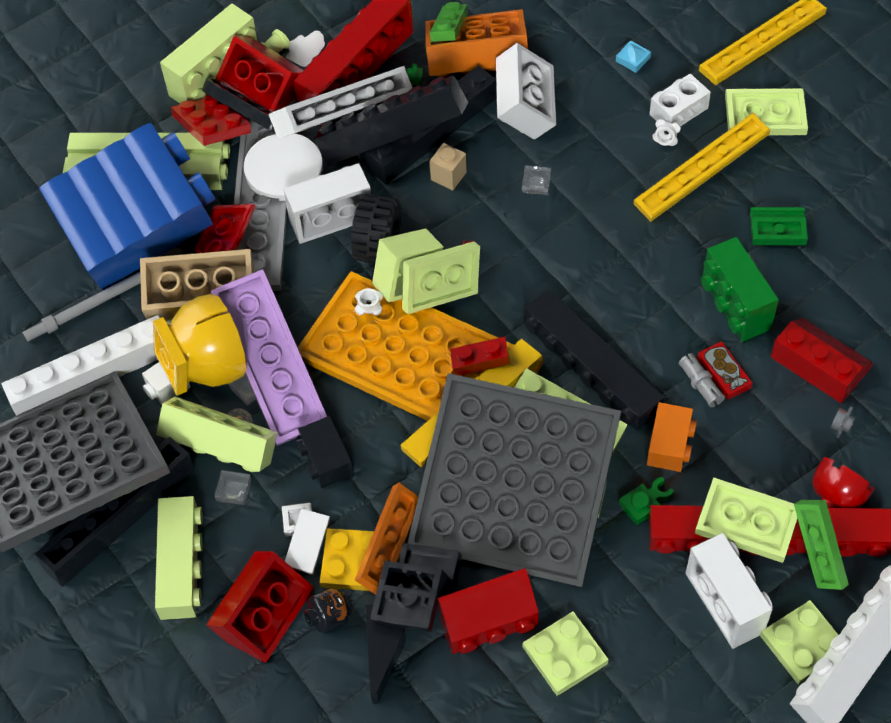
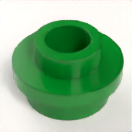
(414, 75)

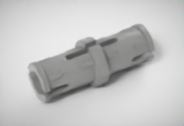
(701, 380)

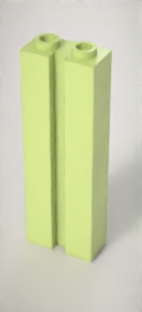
(206, 159)

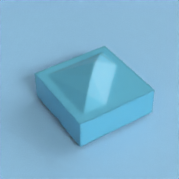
(633, 56)

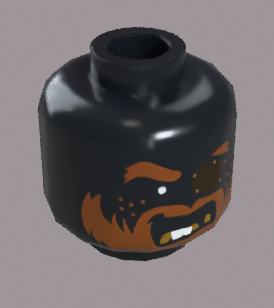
(328, 610)

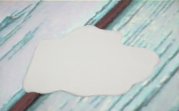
(305, 48)

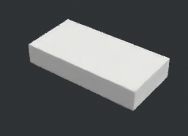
(307, 541)

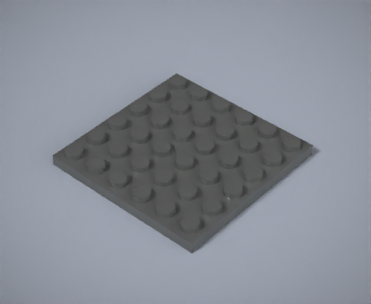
(72, 459)
(515, 479)

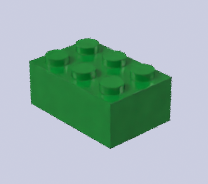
(739, 289)

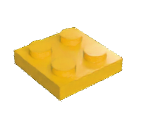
(343, 558)

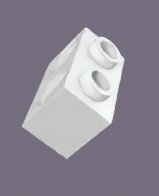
(680, 101)

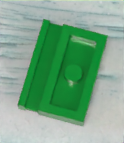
(778, 226)

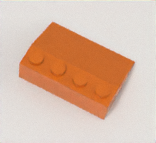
(478, 43)

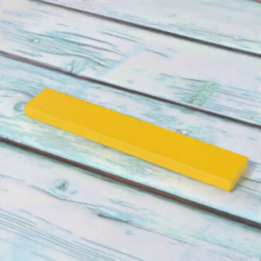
(761, 40)
(701, 167)
(521, 357)

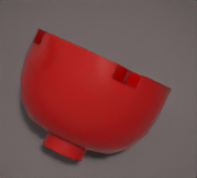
(840, 485)

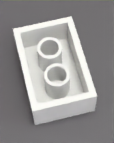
(525, 91)
(325, 202)
(728, 590)

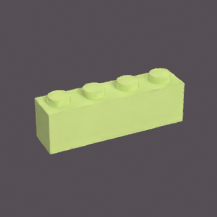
(217, 434)
(177, 558)

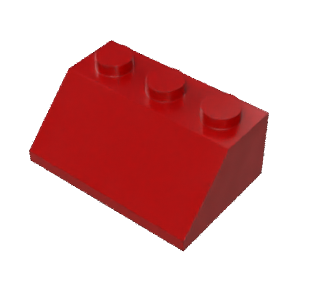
(258, 73)
(820, 359)
(260, 605)
(488, 612)

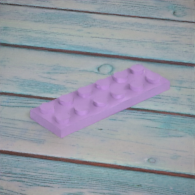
(271, 357)

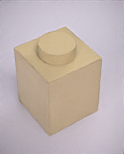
(448, 166)

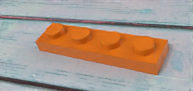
(388, 536)

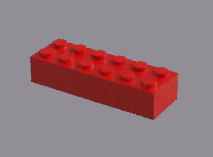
(358, 49)

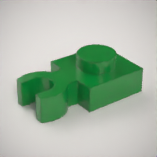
(638, 501)

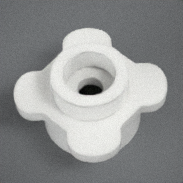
(663, 138)
(365, 296)

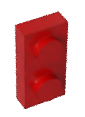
(480, 356)

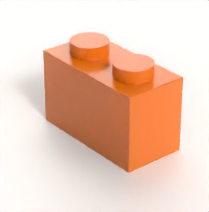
(670, 436)

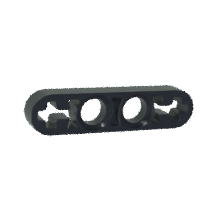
(238, 102)

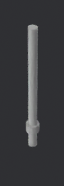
(50, 324)

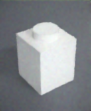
(158, 385)

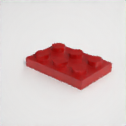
(210, 120)

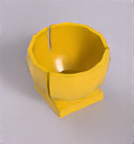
(197, 348)

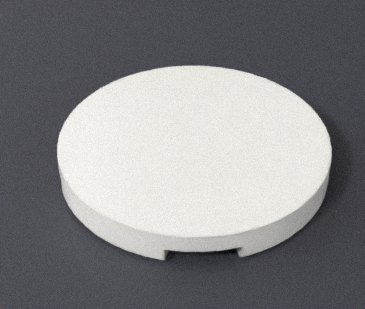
(281, 163)

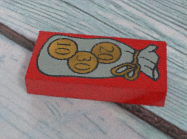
(724, 370)

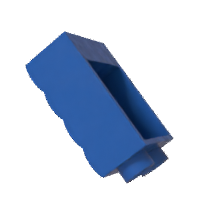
(129, 203)

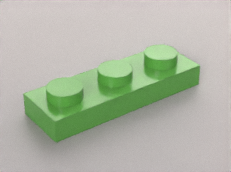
(449, 22)
(821, 544)

